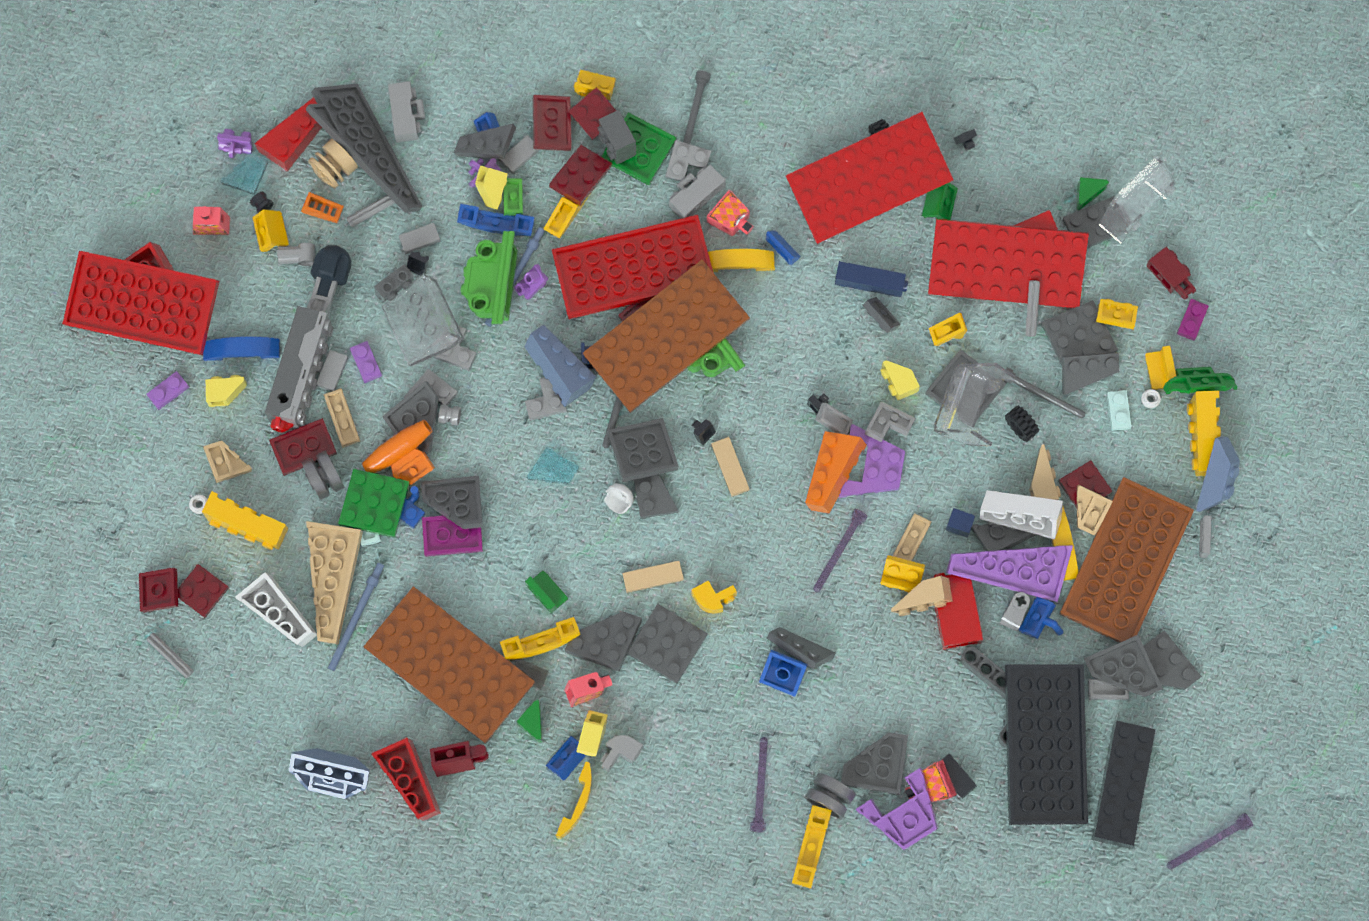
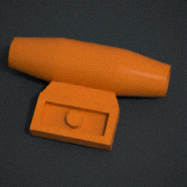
(402, 454)

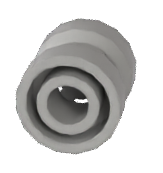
(449, 414)

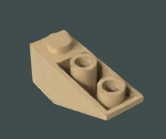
(1043, 477)
(928, 593)

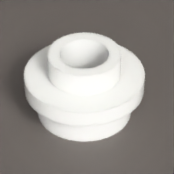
(1150, 393)
(193, 502)

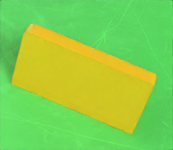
(270, 230)
(1160, 367)

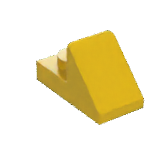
(948, 329)

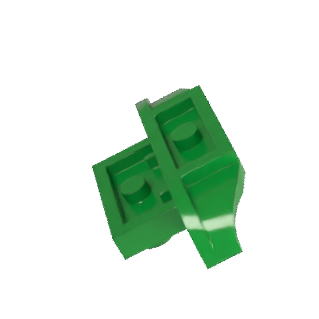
(1199, 379)

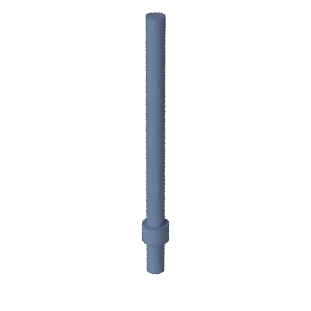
(532, 245)
(371, 582)

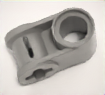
(1015, 614)

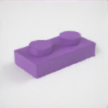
(365, 362)
(167, 390)

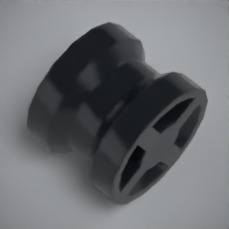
(261, 202)

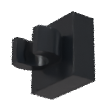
(965, 138)
(417, 263)
(815, 403)
(703, 431)

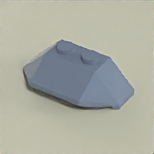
(1220, 474)
(329, 772)

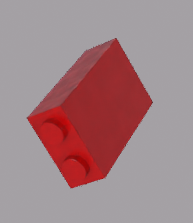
(959, 618)

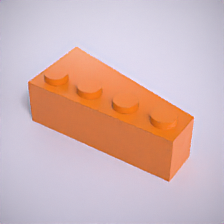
(832, 469)

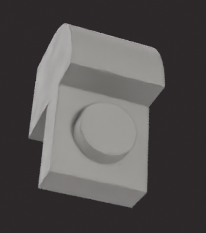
(621, 746)

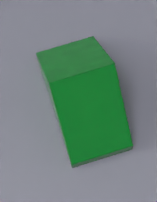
(1088, 190)
(531, 721)

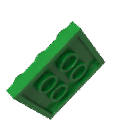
(651, 150)
(374, 503)

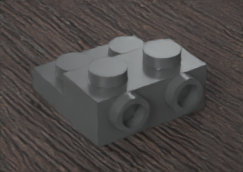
(398, 280)

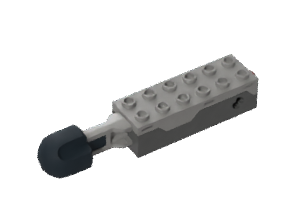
(307, 343)

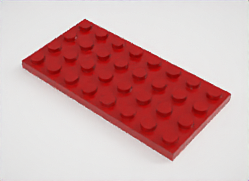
(869, 177)
(1002, 259)
(628, 265)
(141, 302)

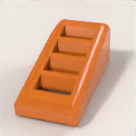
(325, 202)

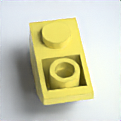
(491, 185)
(900, 378)
(223, 390)
(592, 733)

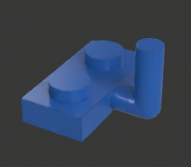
(411, 513)
(1039, 617)

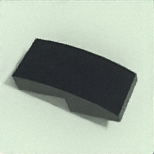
(960, 779)

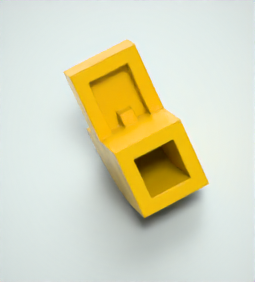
(709, 600)

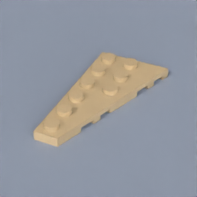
(332, 571)

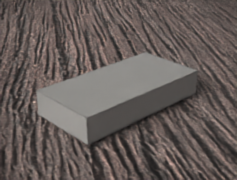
(519, 154)
(419, 238)
(332, 370)
(833, 419)
(1205, 536)
(1103, 691)

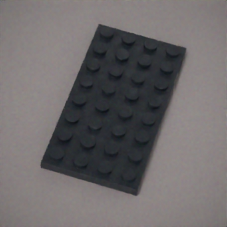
(1046, 744)

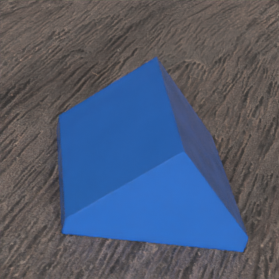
(783, 673)

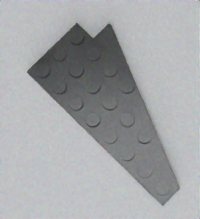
(352, 124)

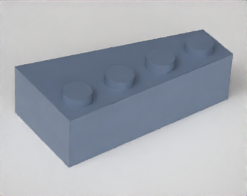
(559, 365)

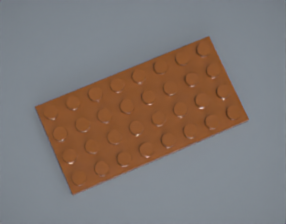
(666, 336)
(1126, 561)
(449, 665)

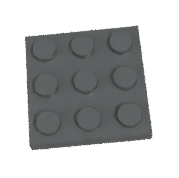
(1078, 332)
(940, 385)
(642, 450)
(667, 643)

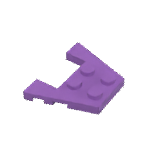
(881, 468)
(908, 821)

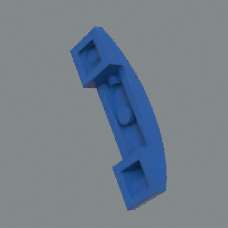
(494, 222)
(241, 347)

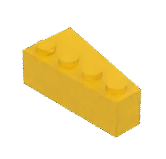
(1203, 428)
(244, 521)

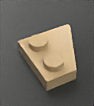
(224, 462)
(1091, 509)

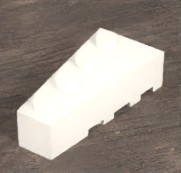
(1023, 512)
(275, 607)

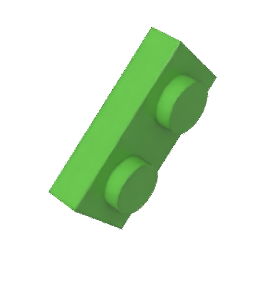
(513, 197)

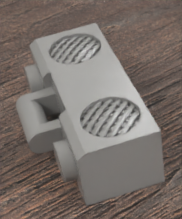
(402, 115)
(694, 197)

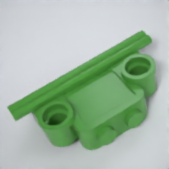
(491, 278)
(718, 360)

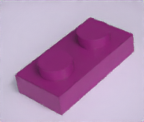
(1192, 319)

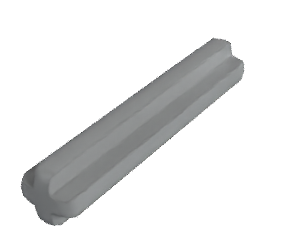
(369, 210)
(1032, 308)
(170, 655)

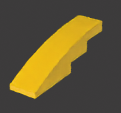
(562, 217)

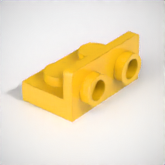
(589, 81)
(1117, 313)
(901, 573)

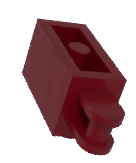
(1171, 272)
(457, 758)

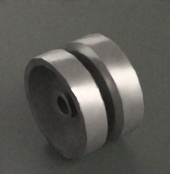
(322, 475)
(830, 795)

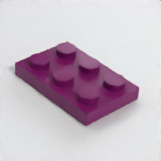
(447, 538)

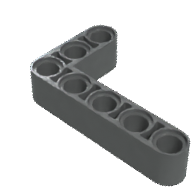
(989, 679)

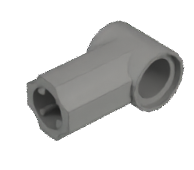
(302, 254)

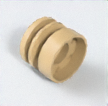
(332, 163)

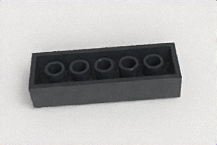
(1123, 784)

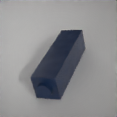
(871, 279)

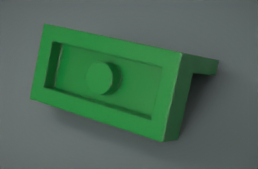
(940, 202)
(546, 591)

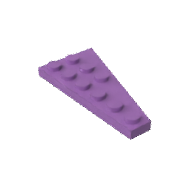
(1025, 570)

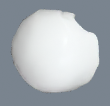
(619, 498)

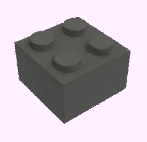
(617, 137)

